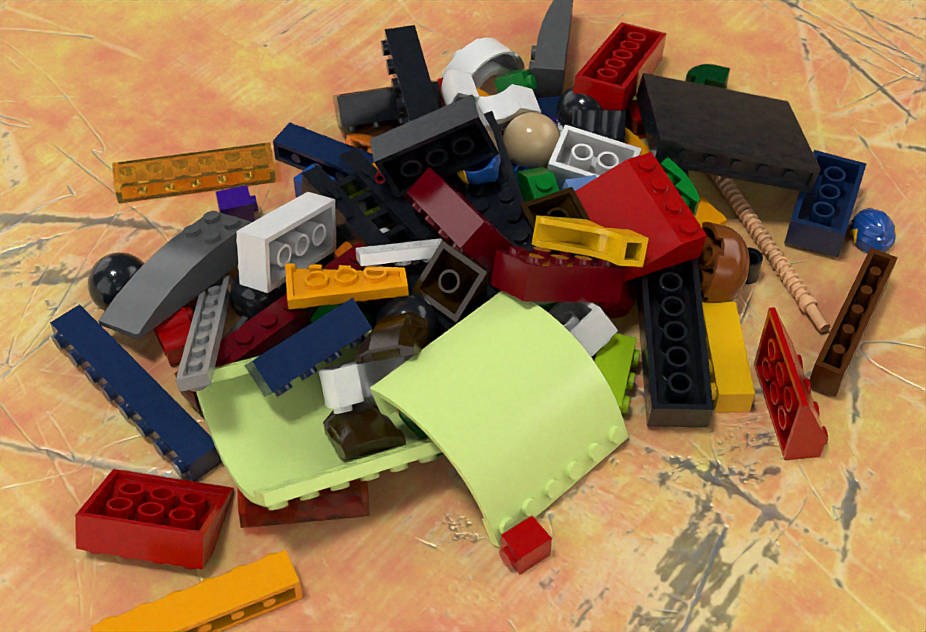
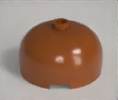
(722, 264)

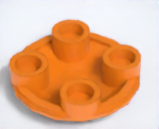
(359, 141)

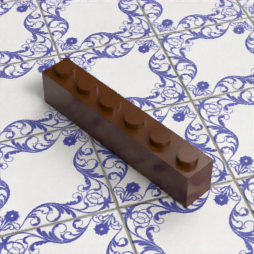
(852, 322)

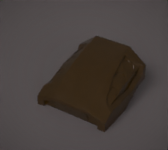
(394, 337)
(361, 431)

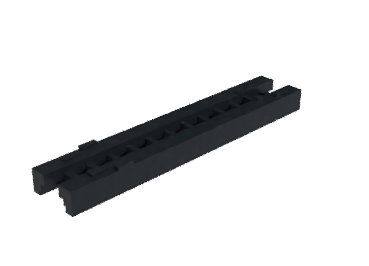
(358, 227)

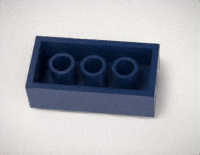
(824, 215)

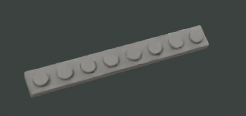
(204, 337)

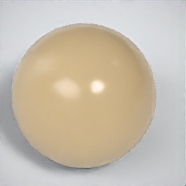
(531, 140)

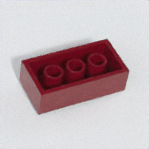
(457, 219)
(556, 276)

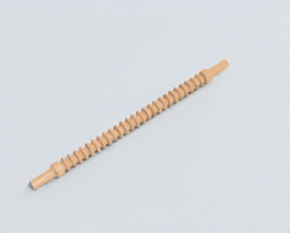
(806, 301)

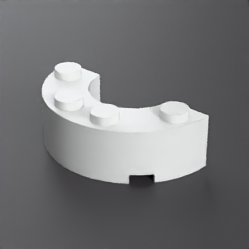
(484, 59)
(505, 105)
(351, 383)

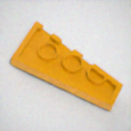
(330, 287)

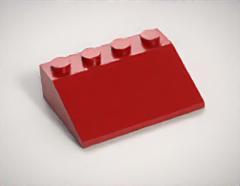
(644, 200)
(788, 393)
(153, 519)

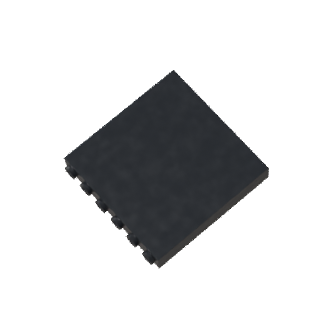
(726, 133)

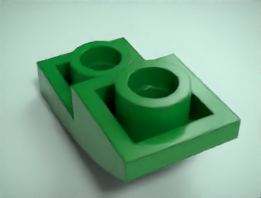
(682, 184)

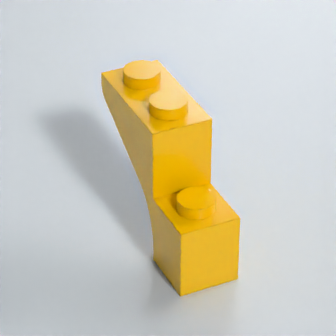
(590, 239)

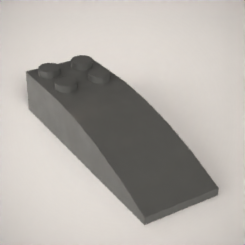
(551, 51)
(175, 275)

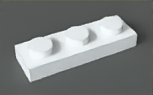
(397, 253)

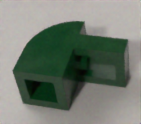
(709, 75)

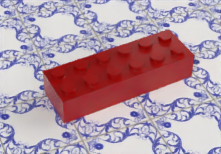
(618, 65)

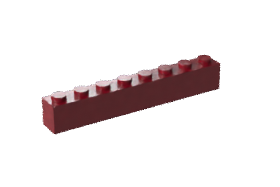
(270, 326)

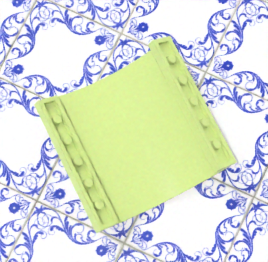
(509, 407)
(279, 443)

